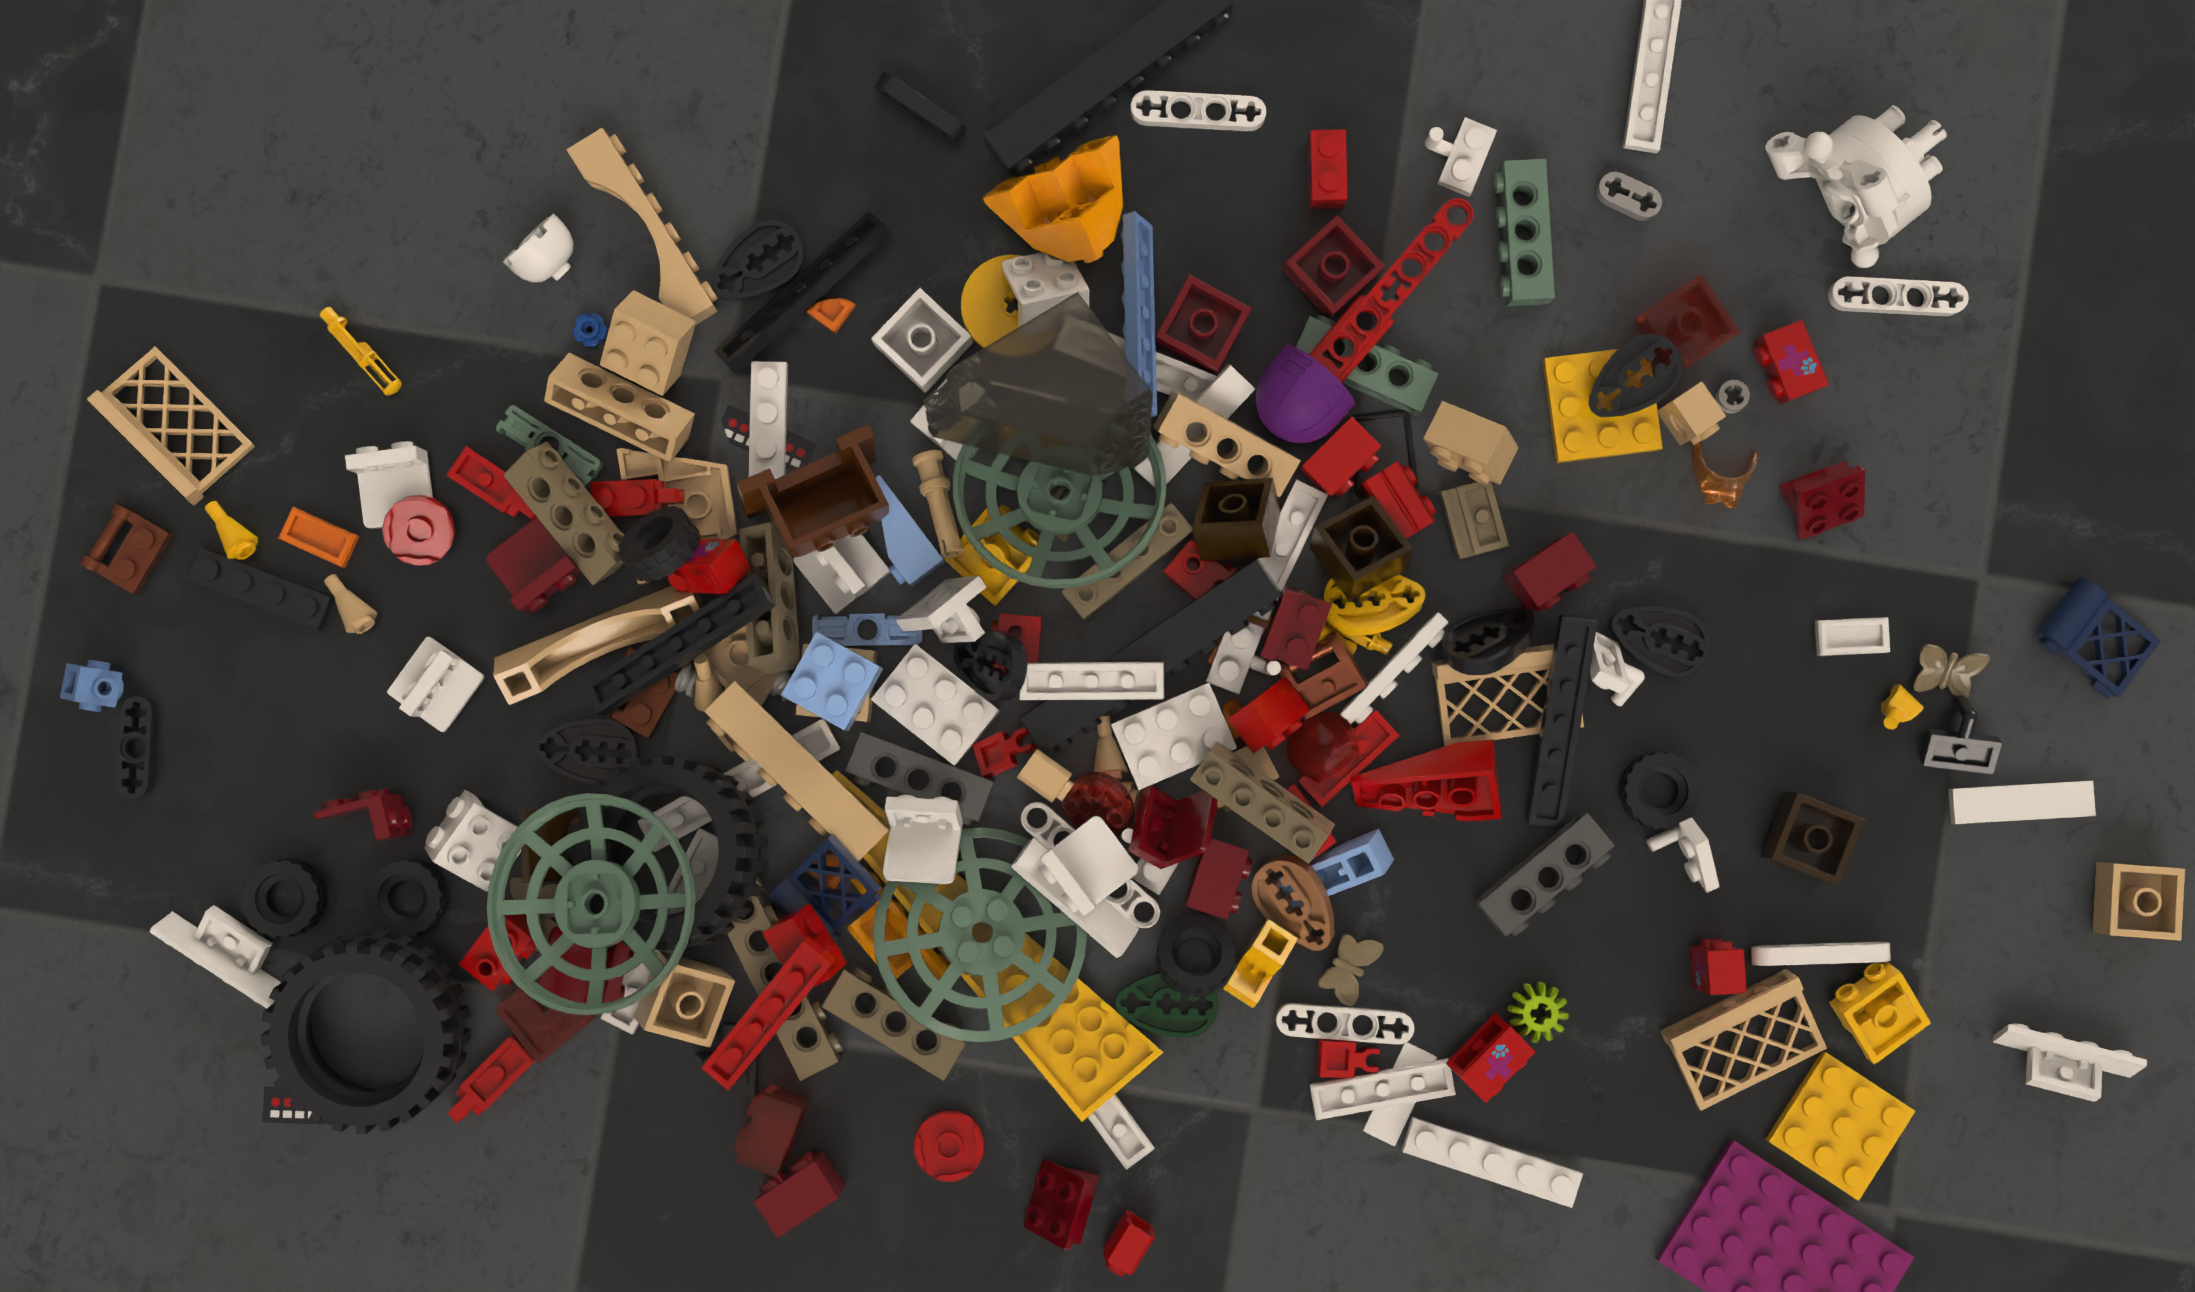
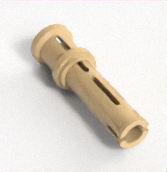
(936, 489)

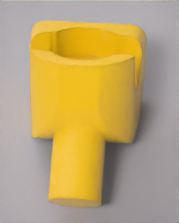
(1899, 707)

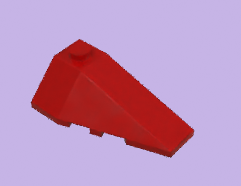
(1447, 780)

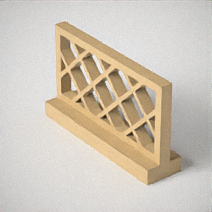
(156, 451)
(1530, 660)
(1739, 1010)

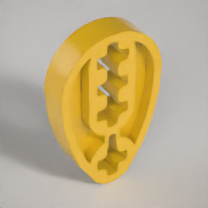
(1371, 619)

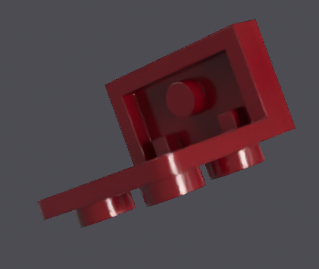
(532, 566)
(386, 810)
(1172, 829)
(580, 956)

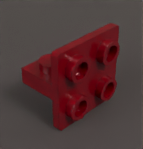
(1825, 498)
(1060, 1204)

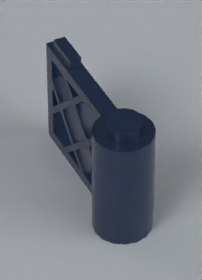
(2080, 615)
(798, 892)

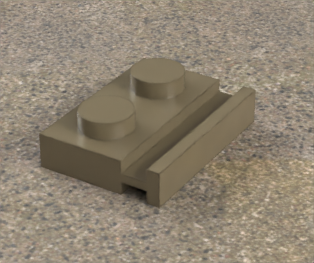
(1473, 519)

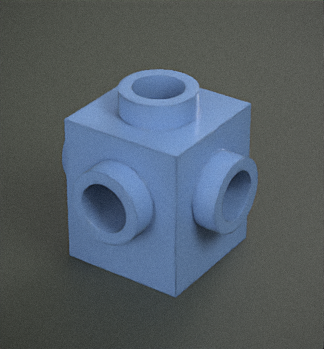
(92, 685)

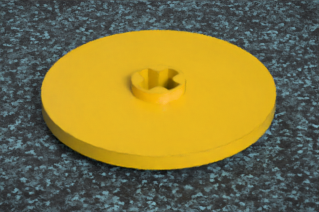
(985, 305)

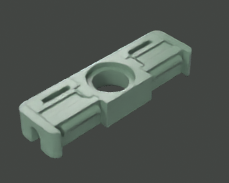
(531, 433)

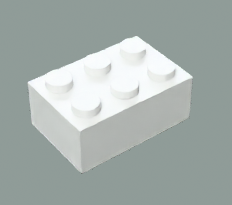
(935, 705)
(1172, 735)

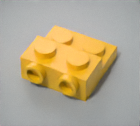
(972, 564)
(1879, 1011)

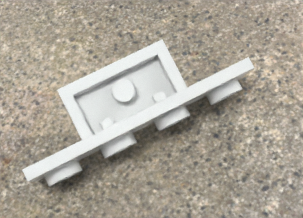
(224, 949)
(2067, 1064)

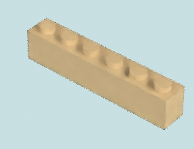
(795, 770)

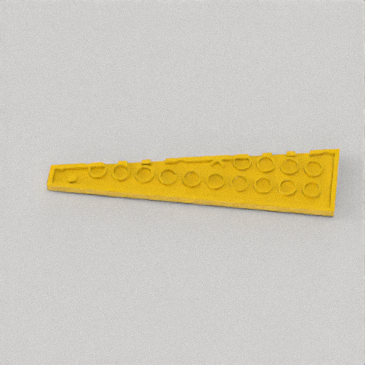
(1082, 1046)

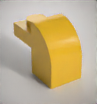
(1259, 963)

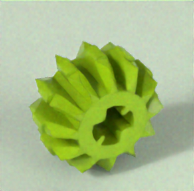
(1544, 1022)

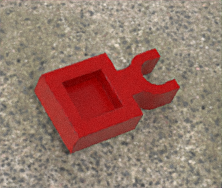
(998, 752)
(1340, 1058)

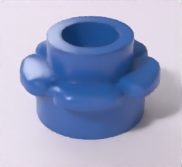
(596, 336)

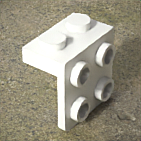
(1042, 282)
(388, 477)
(922, 839)
(469, 840)
(1088, 865)

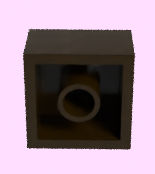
(1236, 519)
(1361, 548)
(1812, 838)

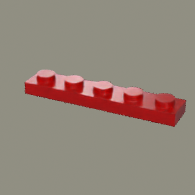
(768, 1013)

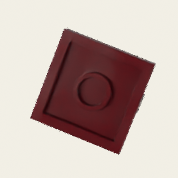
(1295, 628)

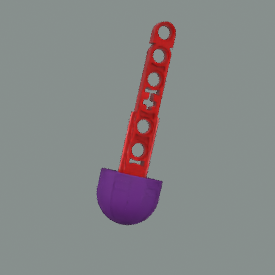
(1303, 393)

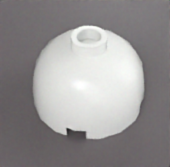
(543, 252)

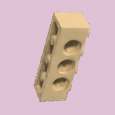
(619, 407)
(1182, 411)

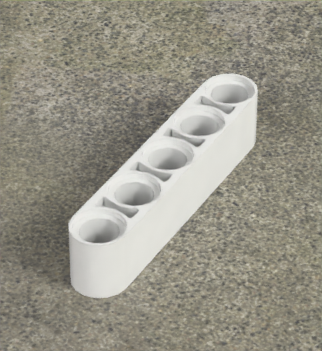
(1124, 904)

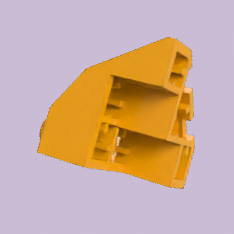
(1066, 205)

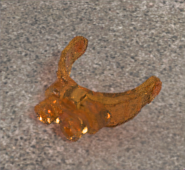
(1719, 488)

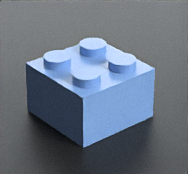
(832, 681)

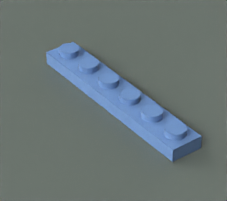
(1139, 299)

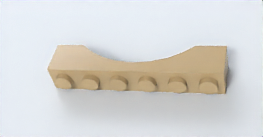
(605, 169)
(544, 661)

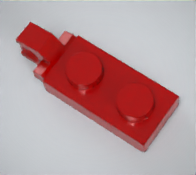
(488, 483)
(634, 497)
(492, 1078)

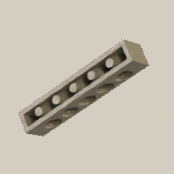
(756, 962)

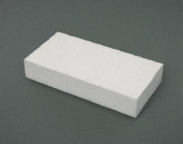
(1852, 636)

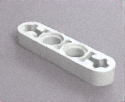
(1198, 103)
(1898, 296)
(1820, 953)
(1344, 1028)

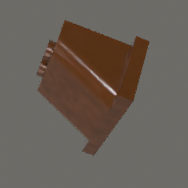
(821, 499)

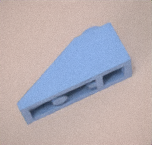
(906, 543)
(1350, 864)

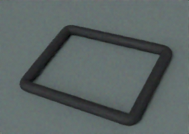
(1409, 441)

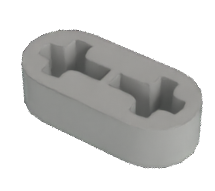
(1632, 188)

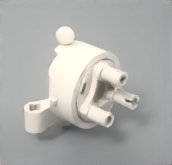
(1865, 175)

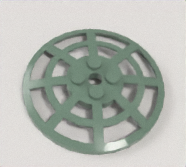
(1056, 516)
(573, 901)
(974, 957)

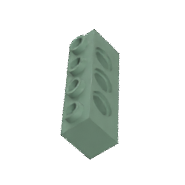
(1531, 179)
(1376, 383)

